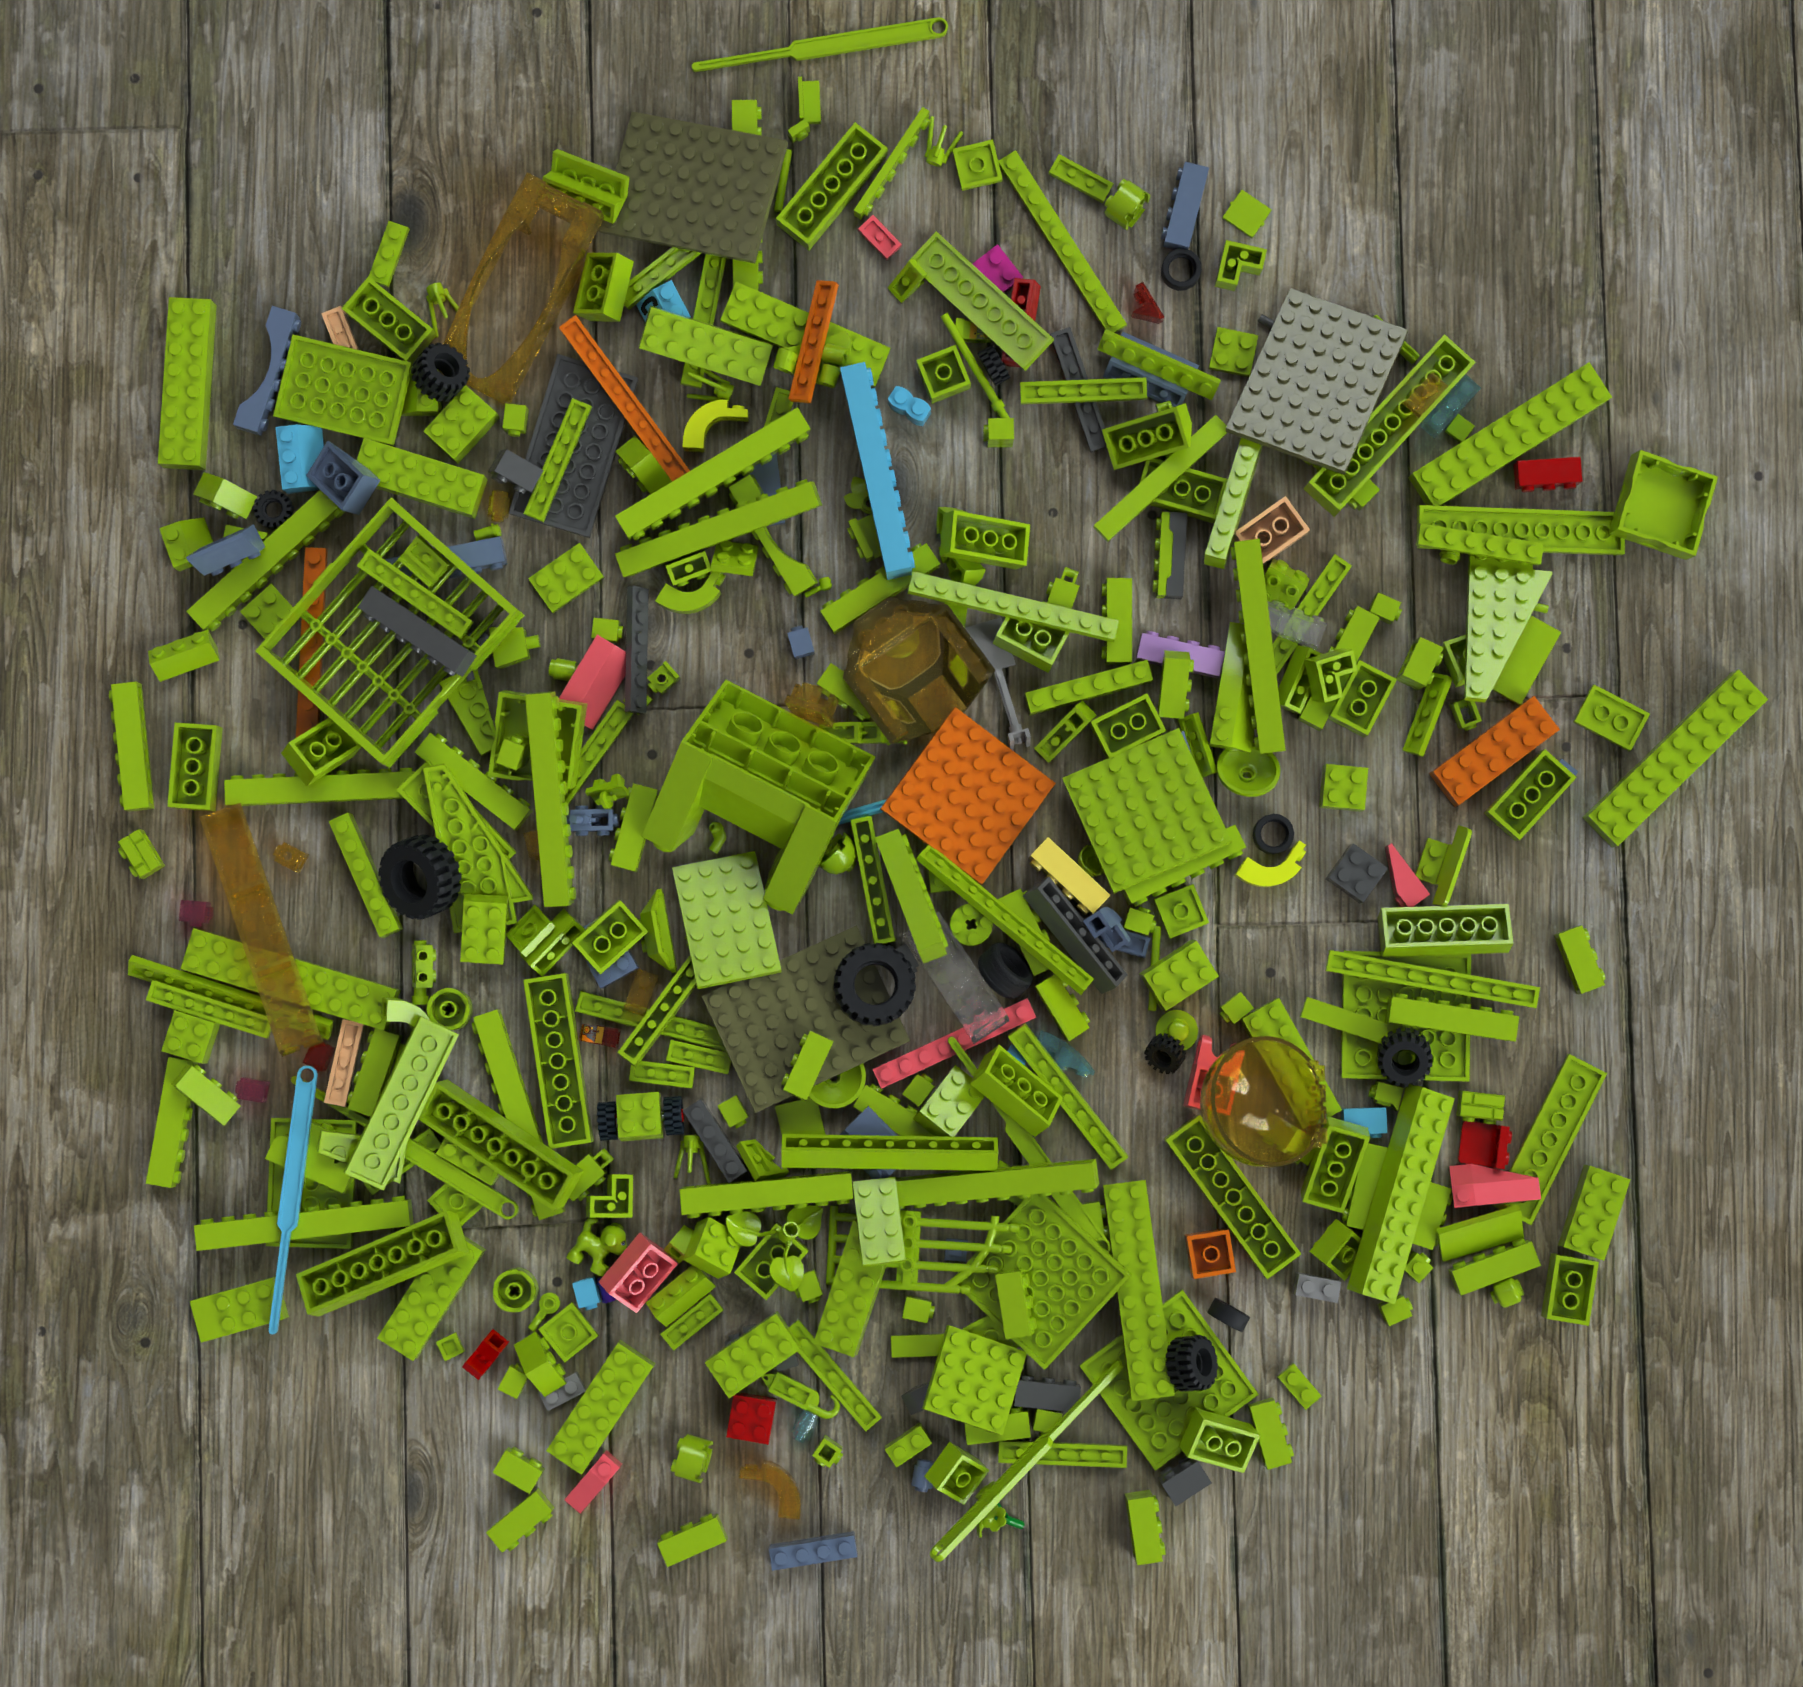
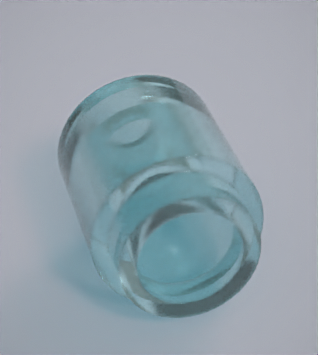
(804, 1426)

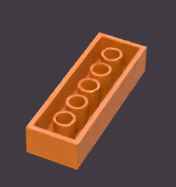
(1494, 751)

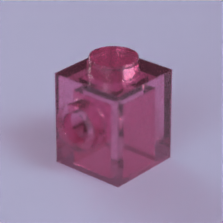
(195, 912)

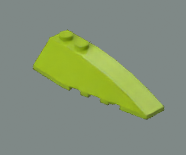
(1232, 715)

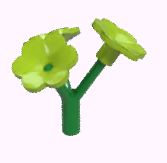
(996, 1517)

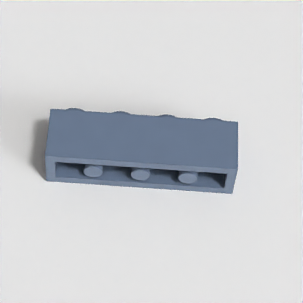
(1185, 207)
(813, 1550)

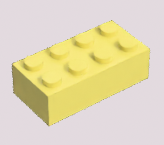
(1069, 876)

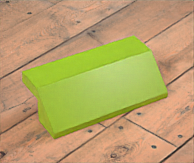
(588, 183)

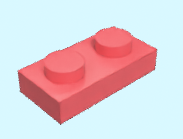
(879, 237)

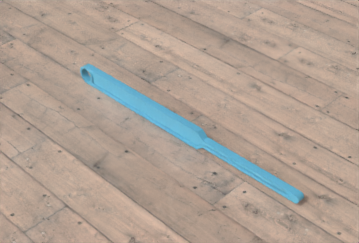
(293, 1182)

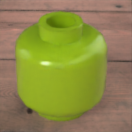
(1507, 1292)

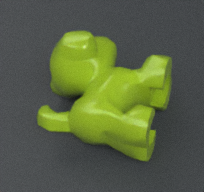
(611, 1240)

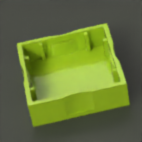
(1663, 505)
(512, 719)

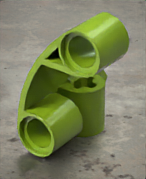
(834, 356)

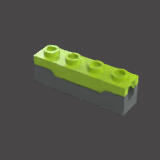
(1170, 555)

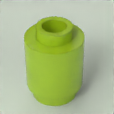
(562, 669)

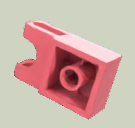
(1202, 1061)

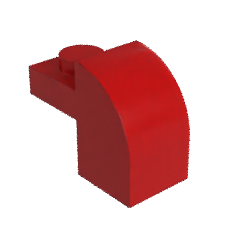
(485, 1354)

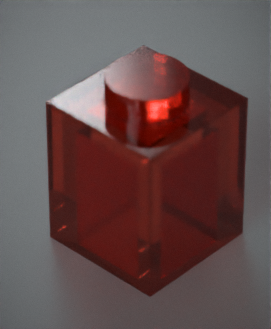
(319, 1056)

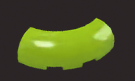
(960, 570)

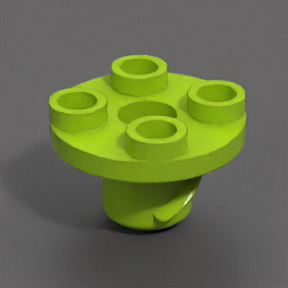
(1178, 1025)

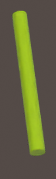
(1155, 955)

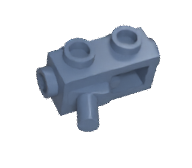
(588, 820)

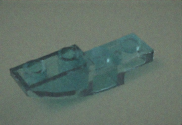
(1065, 1054)

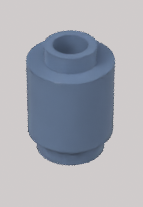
(918, 1480)

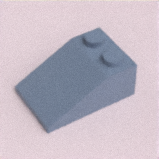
(343, 479)
(620, 968)

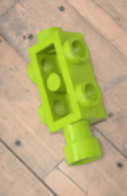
(422, 966)

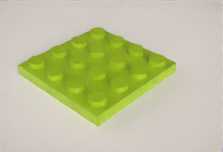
(974, 1380)

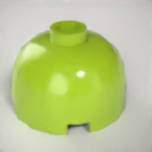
(839, 855)

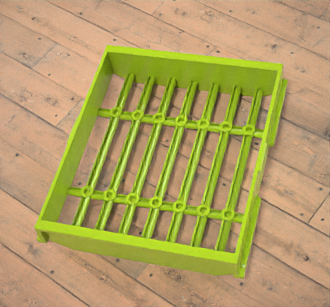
(363, 667)

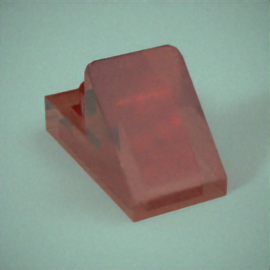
(1150, 310)

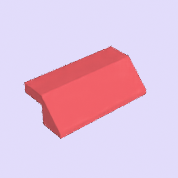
(597, 679)

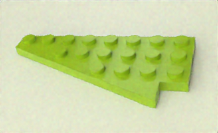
(1498, 608)
(481, 859)

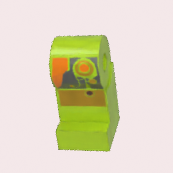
(971, 332)

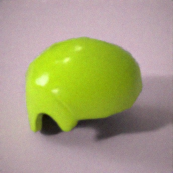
(1089, 862)

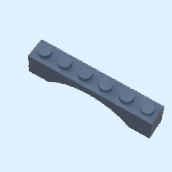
(254, 411)

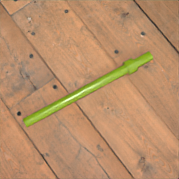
(997, 404)

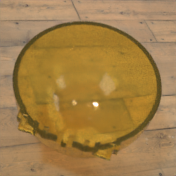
(1265, 1102)

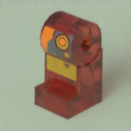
(600, 1035)

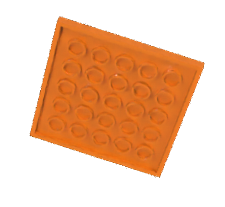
(967, 795)

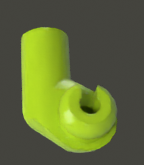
(719, 836)

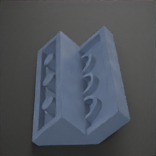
(1157, 388)

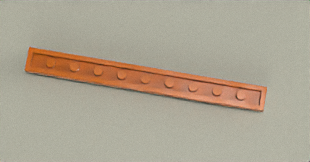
(623, 398)
(307, 712)

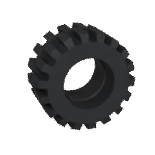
(431, 380)
(1404, 1041)
(1191, 1363)

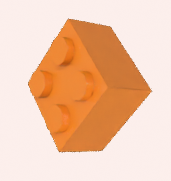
(1210, 1253)

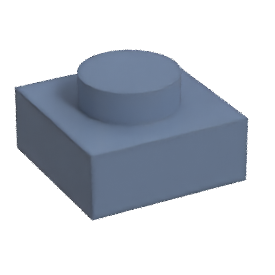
(955, 1255)

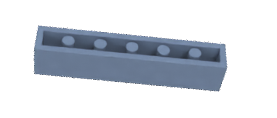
(477, 555)

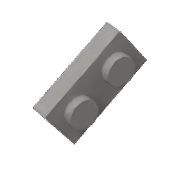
(570, 1390)

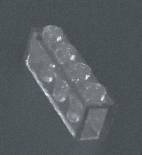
(1295, 625)

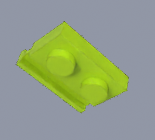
(424, 561)

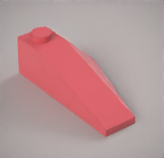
(1485, 1186)

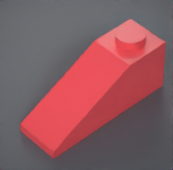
(1405, 883)
(593, 1481)

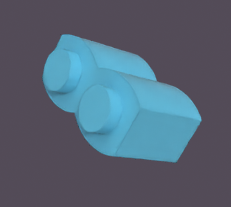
(914, 408)

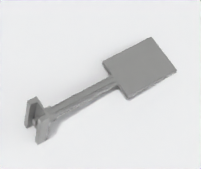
(984, 635)

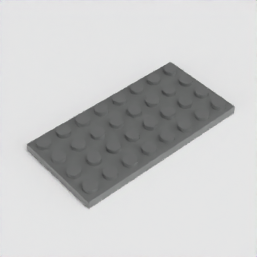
(589, 468)

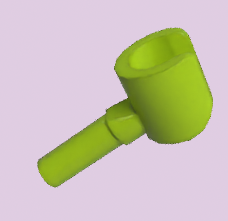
(825, 584)

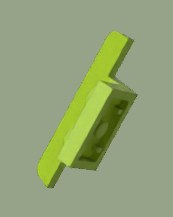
(1442, 863)

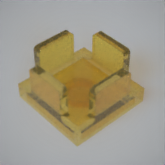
(808, 705)

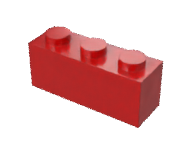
(1547, 474)

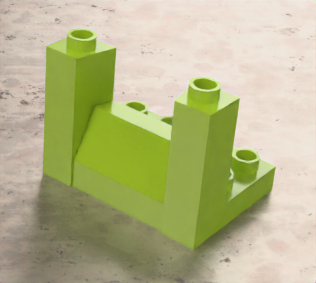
(766, 777)

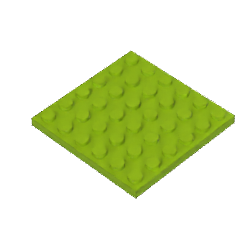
(1146, 810)
(1370, 998)
(1066, 1273)
(1161, 1422)

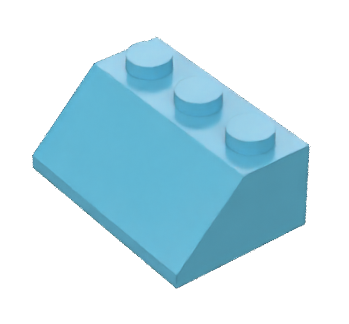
(297, 453)

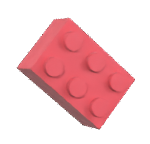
(638, 1272)

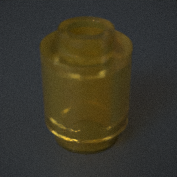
(498, 506)

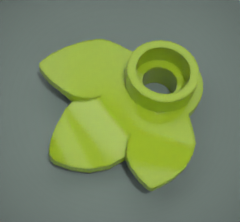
(859, 496)

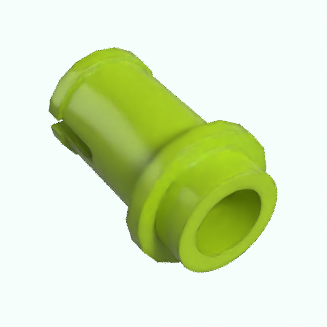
(488, 532)

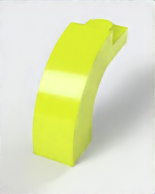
(705, 417)
(1261, 876)

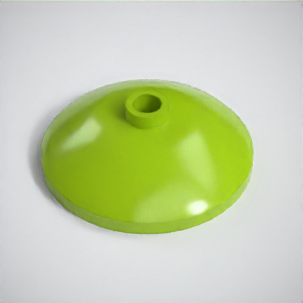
(1261, 770)
(842, 1091)

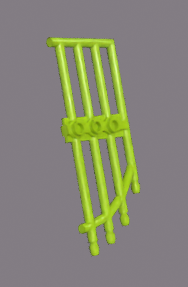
(908, 1271)

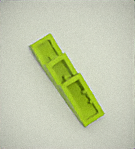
(857, 732)

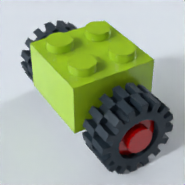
(640, 1117)

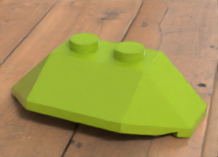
(658, 939)

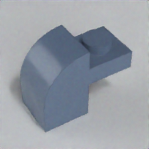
(1107, 924)

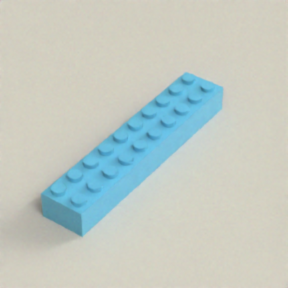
(875, 466)

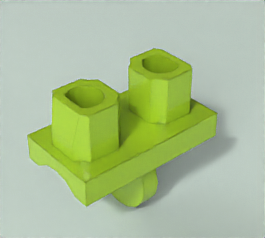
(606, 792)

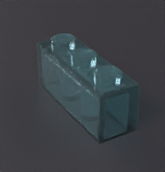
(1450, 406)

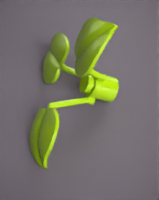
(800, 1222)

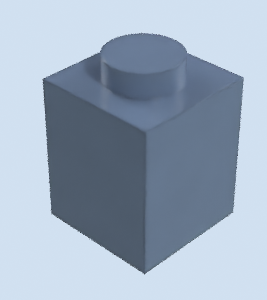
(800, 642)

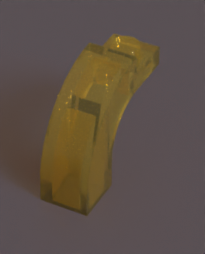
(782, 1481)

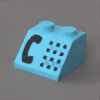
(665, 298)

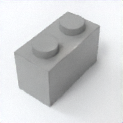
(1316, 1287)

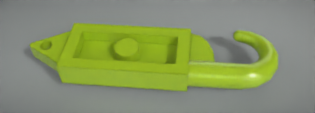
(799, 1394)

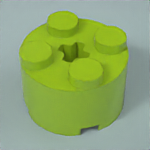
(1126, 204)
(974, 936)
(460, 1002)
(515, 1302)
(692, 1458)

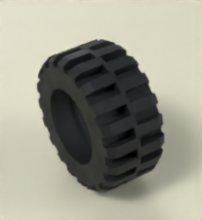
(400, 883)
(874, 955)

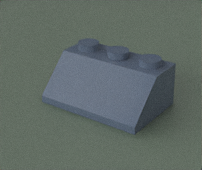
(227, 551)
(870, 1124)

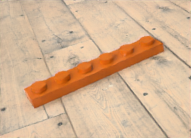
(813, 341)

